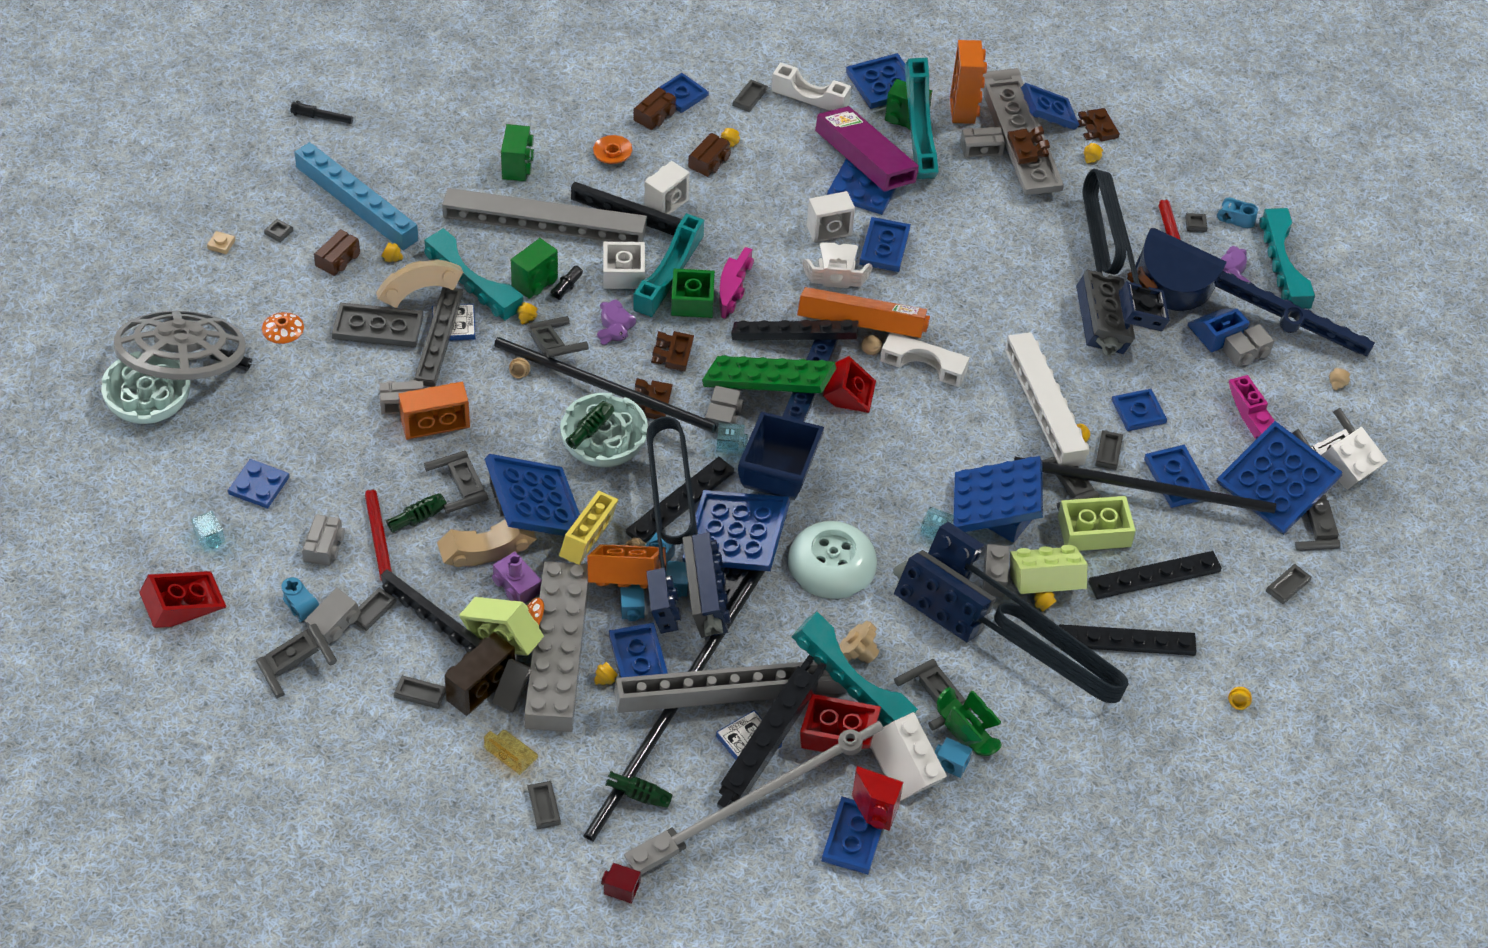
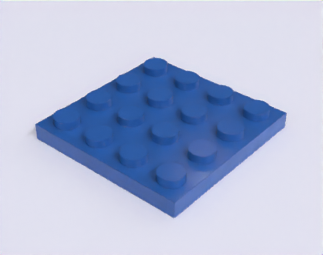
(1282, 472)
(533, 494)
(998, 494)
(743, 526)

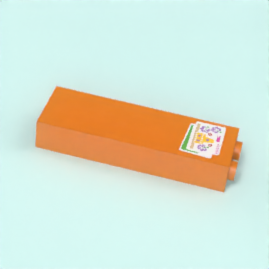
(868, 312)

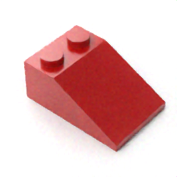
(180, 597)
(831, 716)

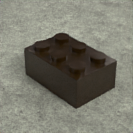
(478, 673)

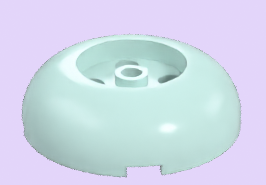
(154, 397)
(618, 438)
(830, 577)

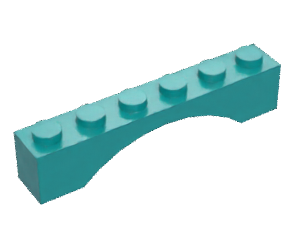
(919, 113)
(1294, 286)
(655, 288)
(499, 297)
(819, 641)

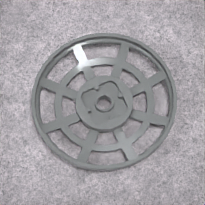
(179, 337)

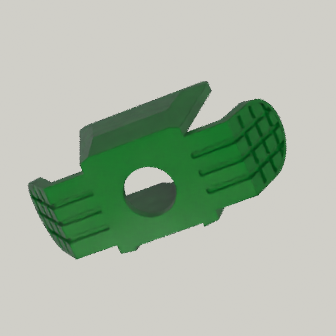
(957, 723)

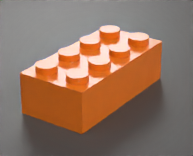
(967, 81)

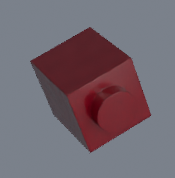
(621, 882)

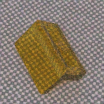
(509, 750)

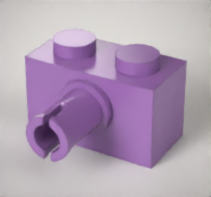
(516, 578)

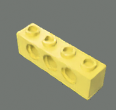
(588, 527)

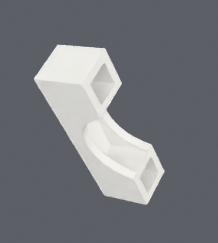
(790, 83)
(903, 349)

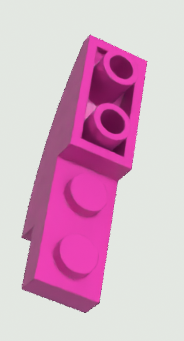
(732, 281)
(1250, 405)

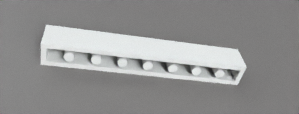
(1046, 400)

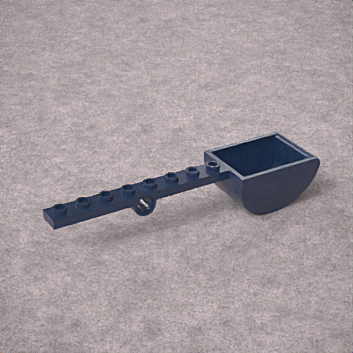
(1192, 274)
(784, 445)

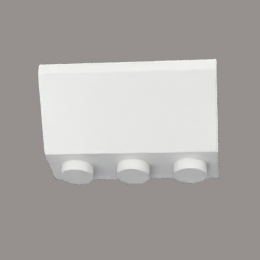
(907, 755)

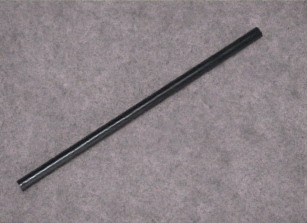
(606, 385)
(1157, 487)

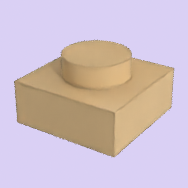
(221, 242)

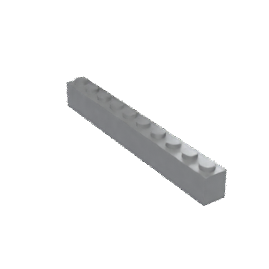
(543, 216)
(711, 687)

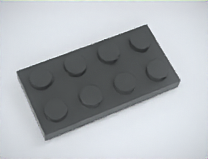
(377, 324)

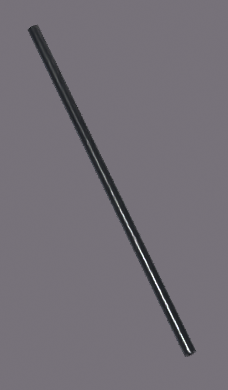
(667, 714)

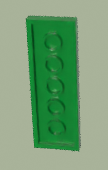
(769, 374)

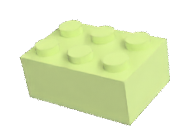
(1096, 523)
(1048, 569)
(504, 617)

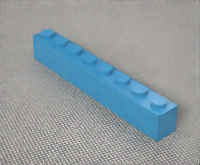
(356, 196)

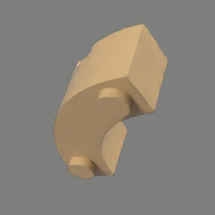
(416, 276)
(474, 549)

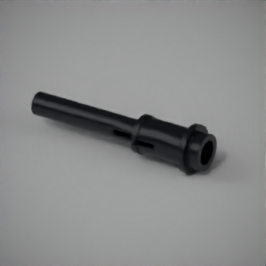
(312, 111)

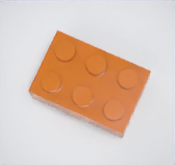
(434, 410)
(623, 564)

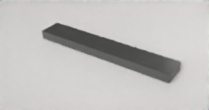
(438, 336)

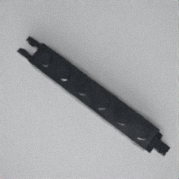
(770, 733)

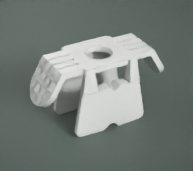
(837, 267)

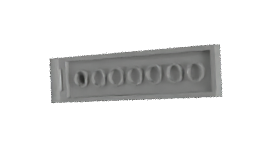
(1012, 113)

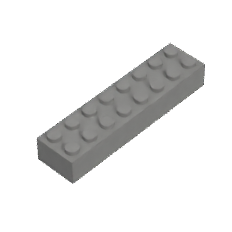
(558, 654)

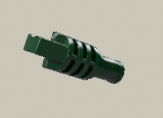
(590, 424)
(417, 512)
(640, 790)

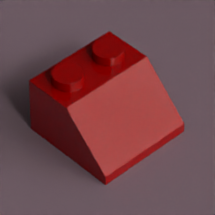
(850, 386)
(877, 797)

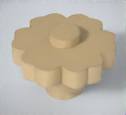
(860, 643)

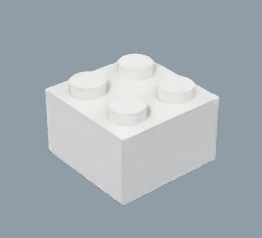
(667, 188)
(830, 216)
(623, 264)
(1355, 457)

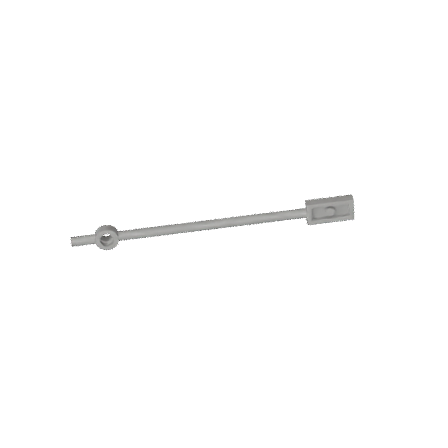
(665, 847)

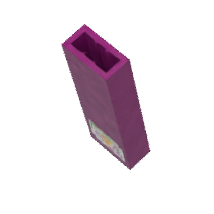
(866, 148)

